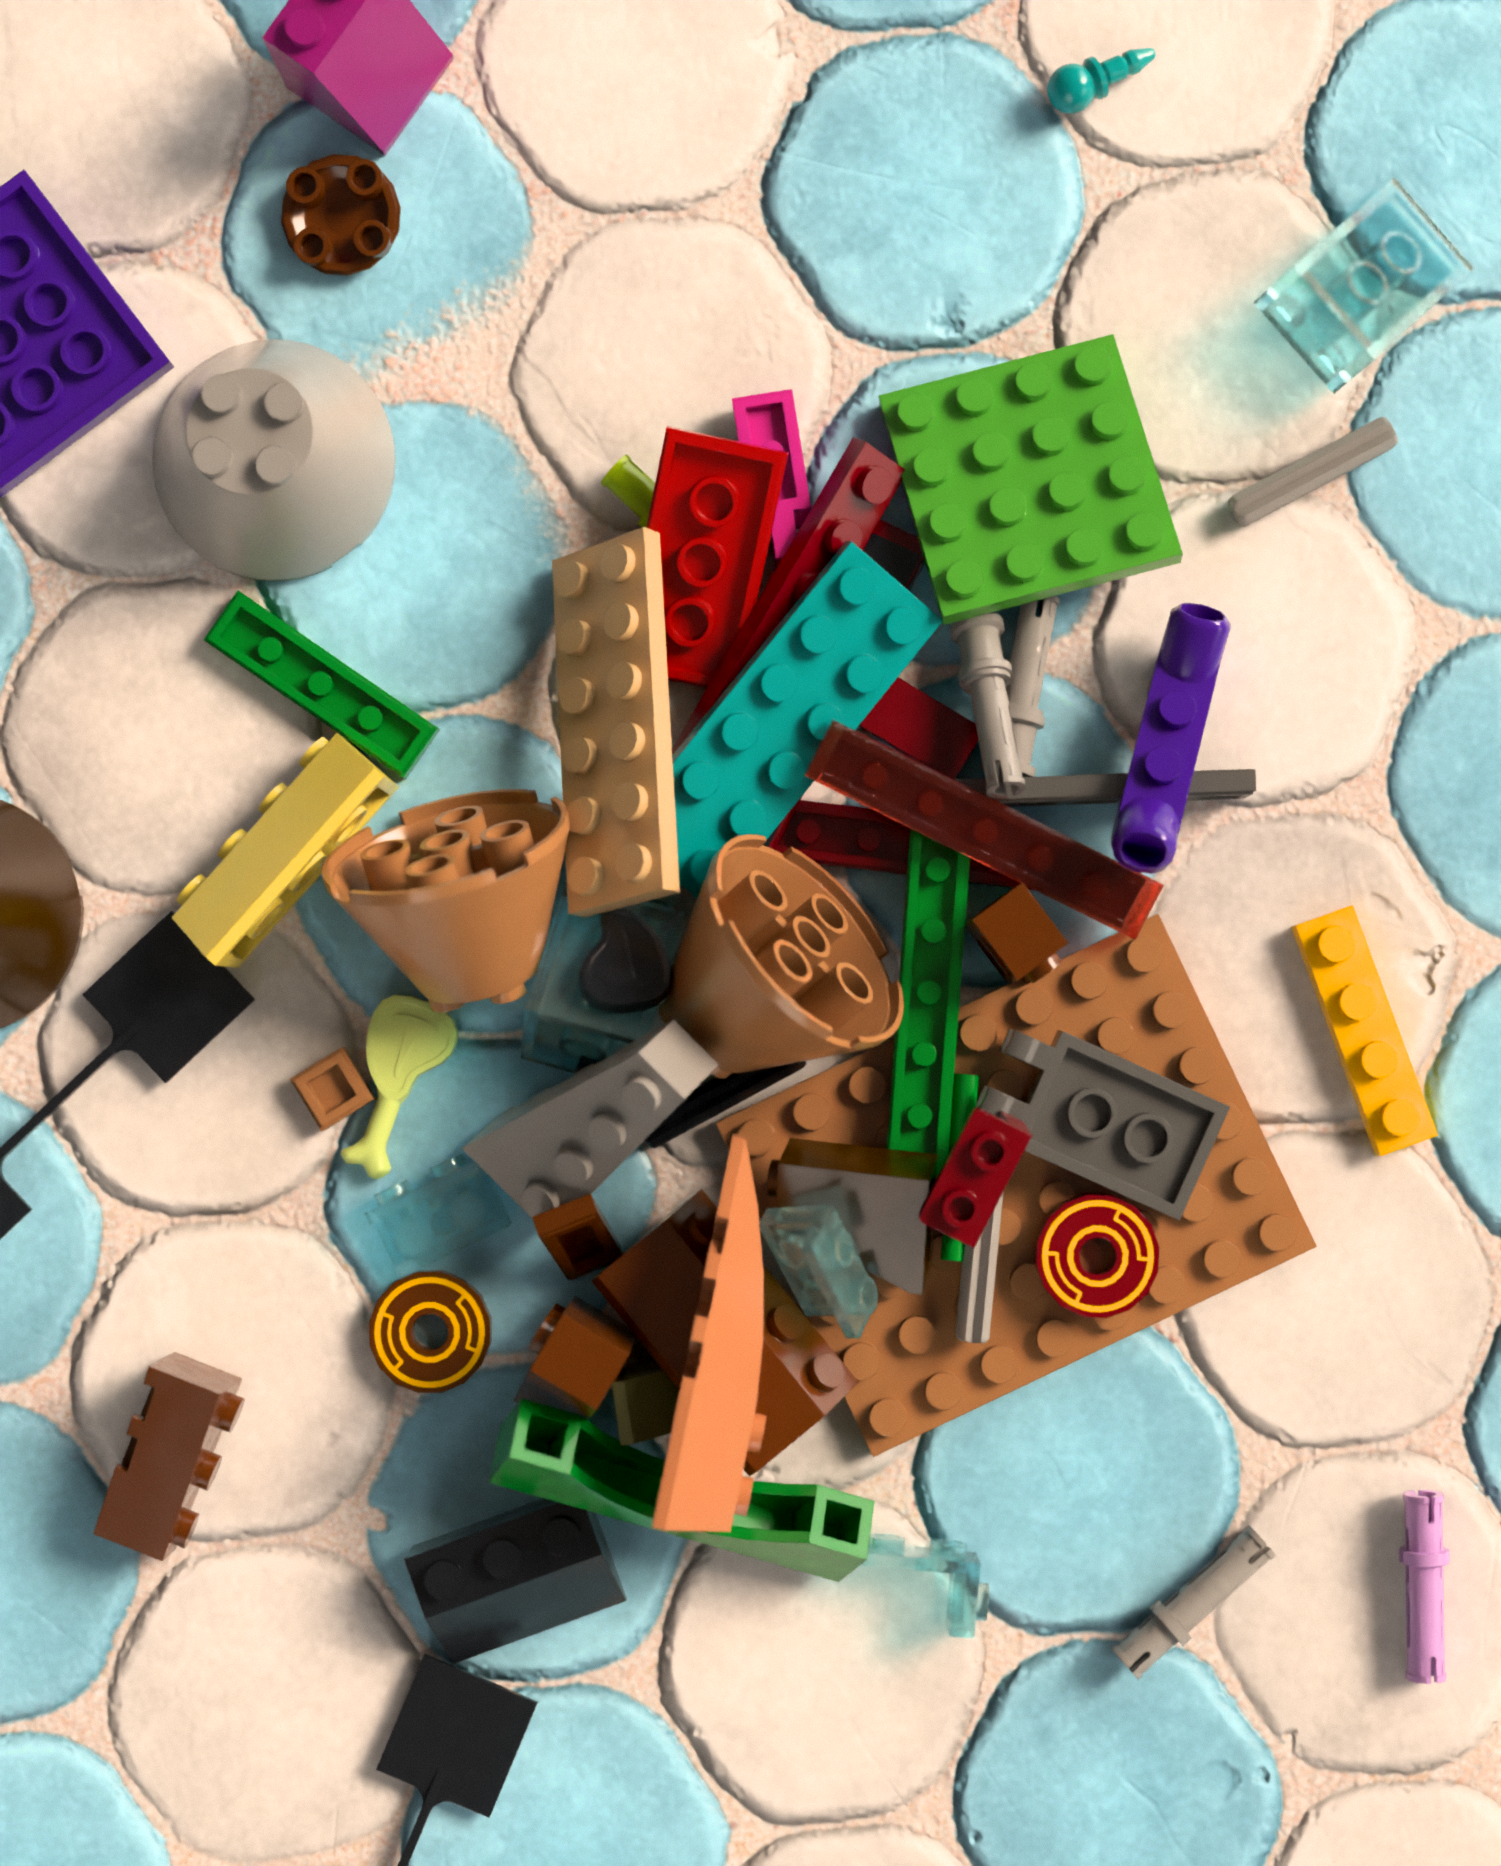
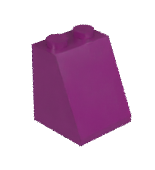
(359, 62)

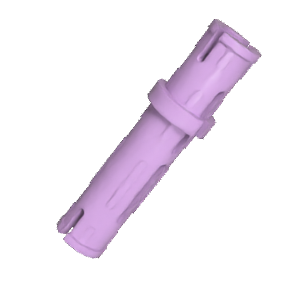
(1424, 1566)

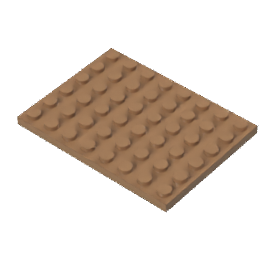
(1235, 1226)

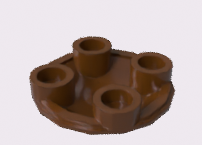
(340, 214)

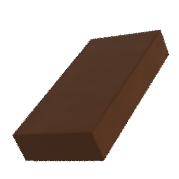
(578, 1237)

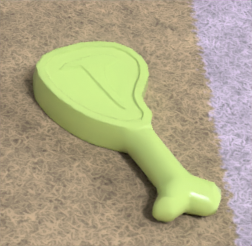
(400, 1045)

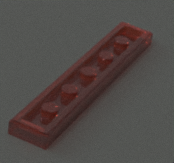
(983, 829)

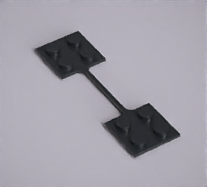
(161, 1005)
(455, 1740)

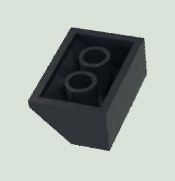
(513, 1576)

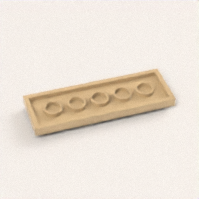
(615, 724)

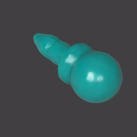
(1076, 85)

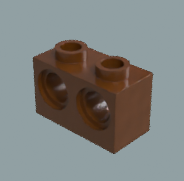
(1017, 936)

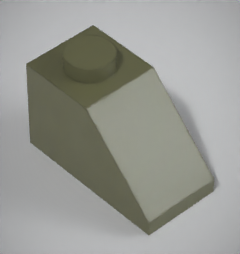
(644, 1402)

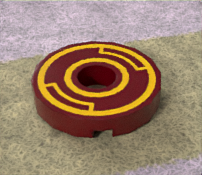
(1133, 1262)

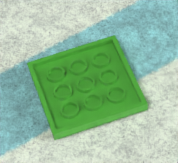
(1029, 479)

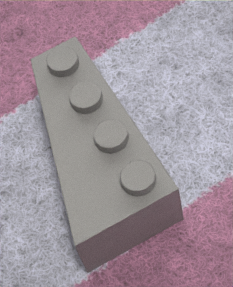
(586, 1126)

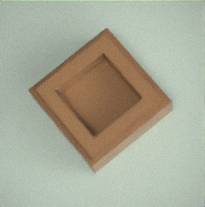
(333, 1088)

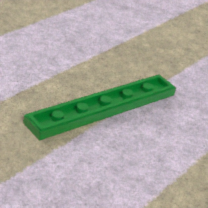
(931, 996)

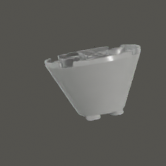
(274, 460)

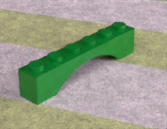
(581, 1466)

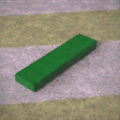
(321, 684)

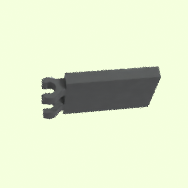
(1111, 1120)

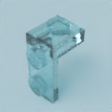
(966, 1595)

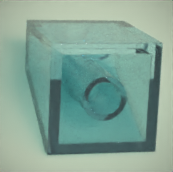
(557, 1018)

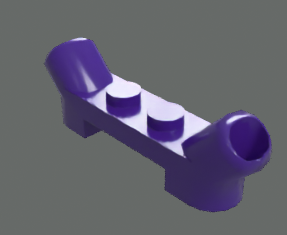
(1169, 738)

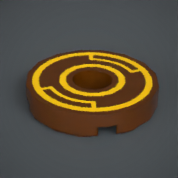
(394, 1338)

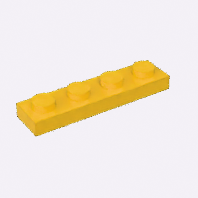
(1364, 1031)

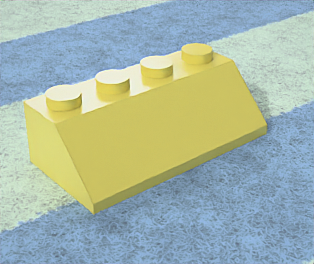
(283, 852)

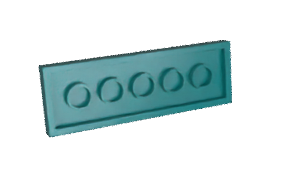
(820, 663)

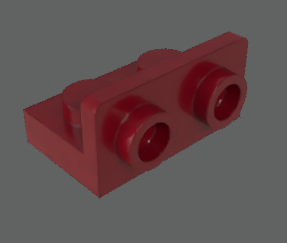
(975, 1175)

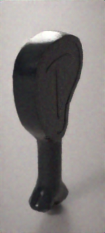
(626, 966)

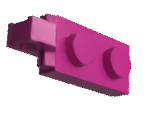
(772, 423)

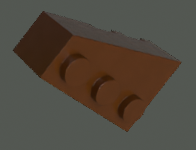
(576, 1358)
(169, 1456)

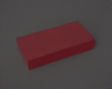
(922, 728)

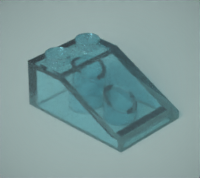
(1363, 285)

